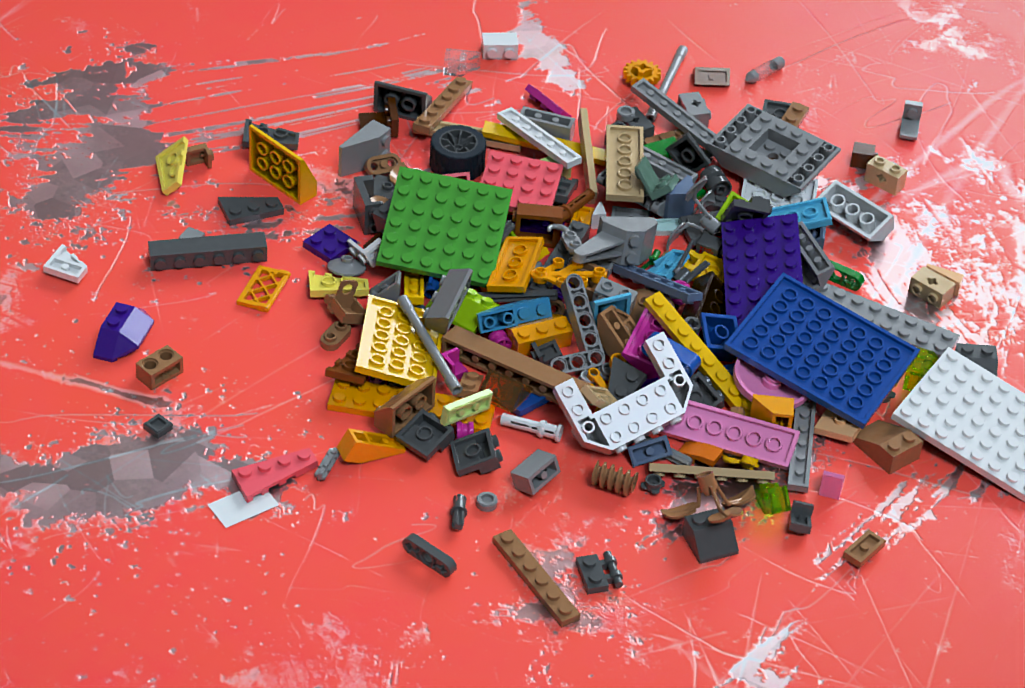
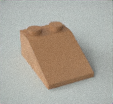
(889, 445)

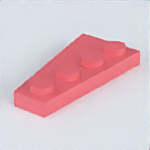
(261, 476)

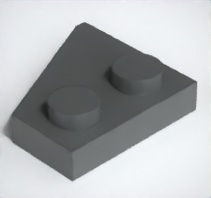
(624, 379)

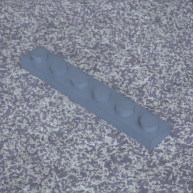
(654, 281)

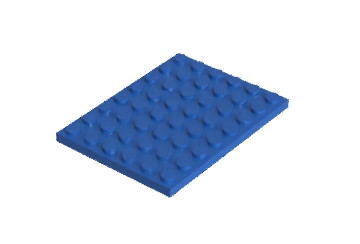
(822, 350)

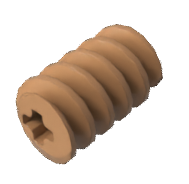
(614, 479)

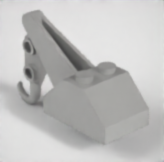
(617, 240)

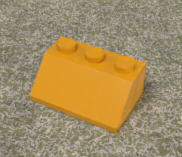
(540, 332)

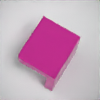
(452, 359)

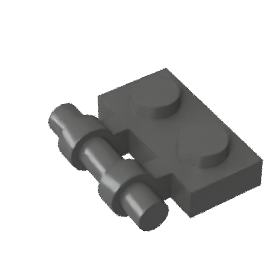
(592, 572)

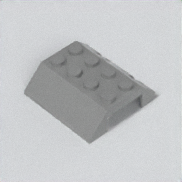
(662, 167)
(815, 264)

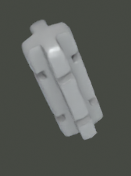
(327, 464)

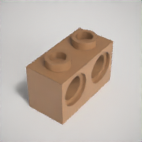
(159, 367)

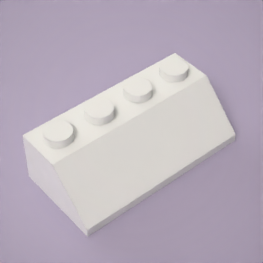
(858, 212)

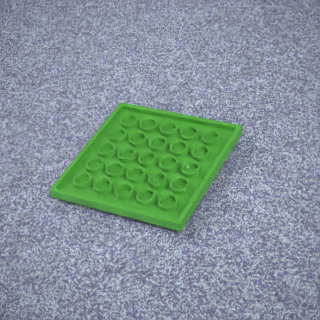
(444, 225)

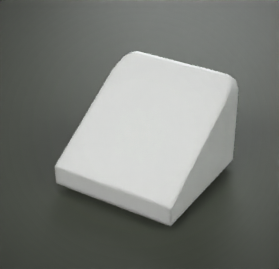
(599, 211)

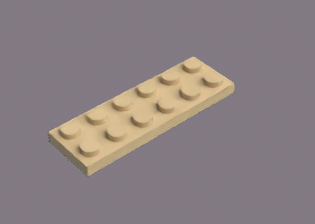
(623, 153)

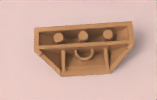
(614, 329)

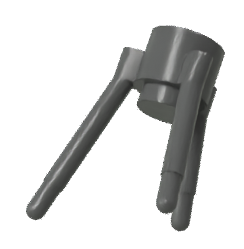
(684, 274)

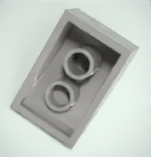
(368, 142)

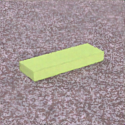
(466, 407)

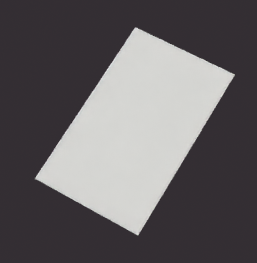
(235, 509)

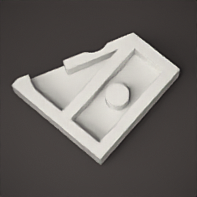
(65, 265)

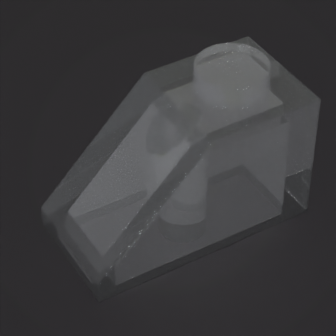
(461, 62)

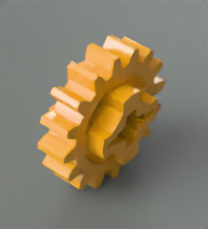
(641, 69)

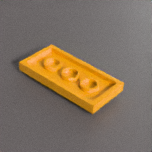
(515, 264)

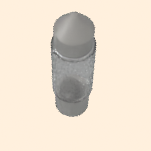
(765, 70)

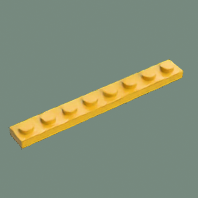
(685, 336)

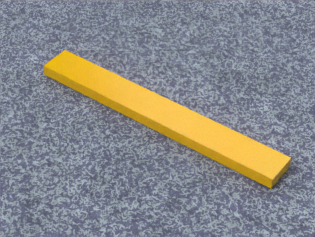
(505, 134)

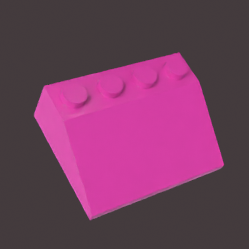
(632, 352)

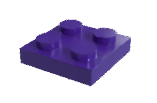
(328, 243)

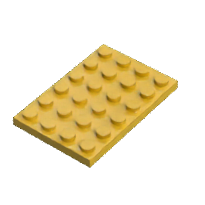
(391, 346)

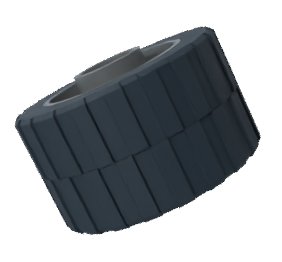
(457, 151)

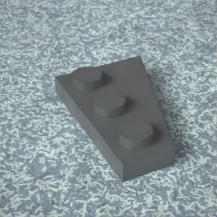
(247, 209)

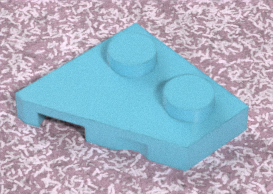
(665, 265)

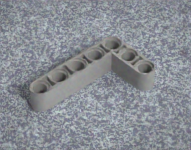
(580, 332)

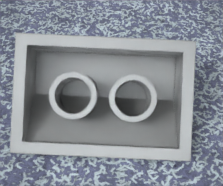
(447, 300)

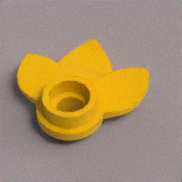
(747, 462)

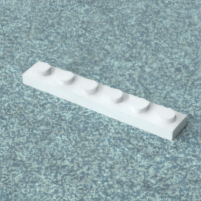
(539, 138)

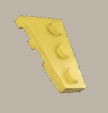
(171, 165)
(327, 284)

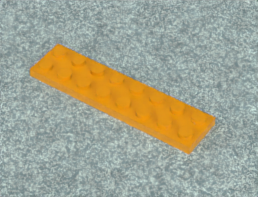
(365, 399)

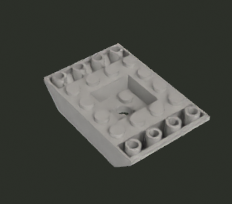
(757, 136)

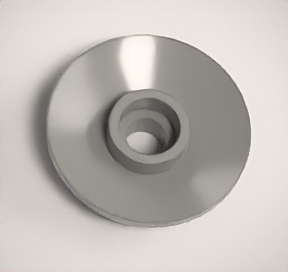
(346, 266)

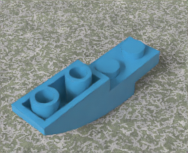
(513, 314)

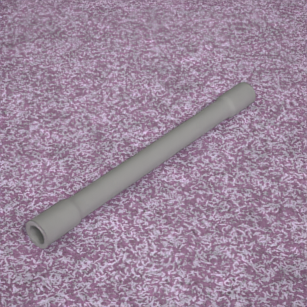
(678, 59)
(449, 378)

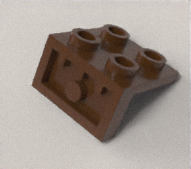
(388, 117)

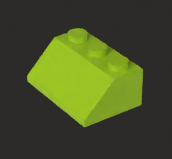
(471, 305)

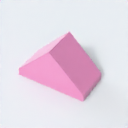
(831, 485)

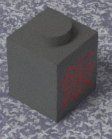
(710, 244)

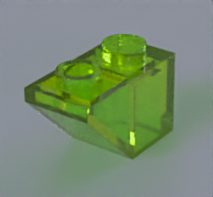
(773, 498)

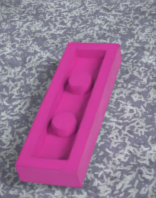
(546, 102)

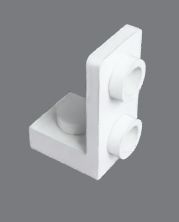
(366, 255)

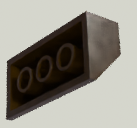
(712, 301)

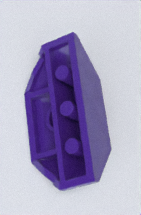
(122, 332)

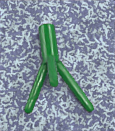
(656, 254)

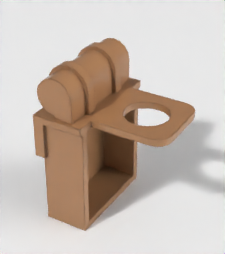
(344, 305)

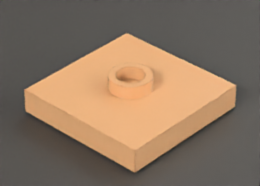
(836, 427)

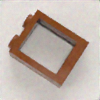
(538, 212)

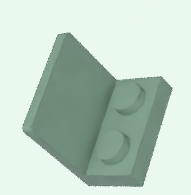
(652, 185)

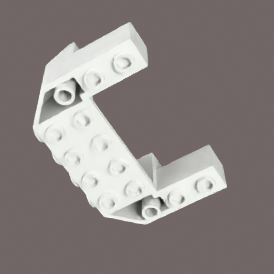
(636, 414)

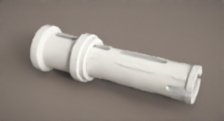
(541, 428)

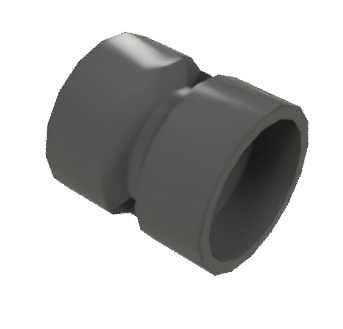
(716, 181)

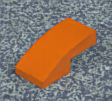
(702, 452)

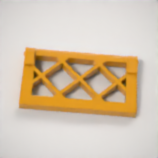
(256, 303)

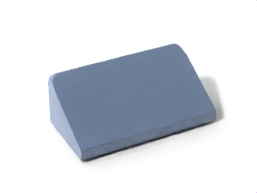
(649, 450)

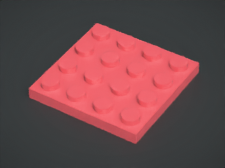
(530, 178)

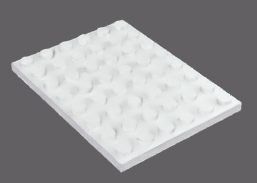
(970, 418)

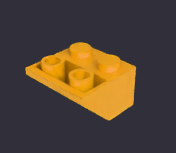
(773, 409)

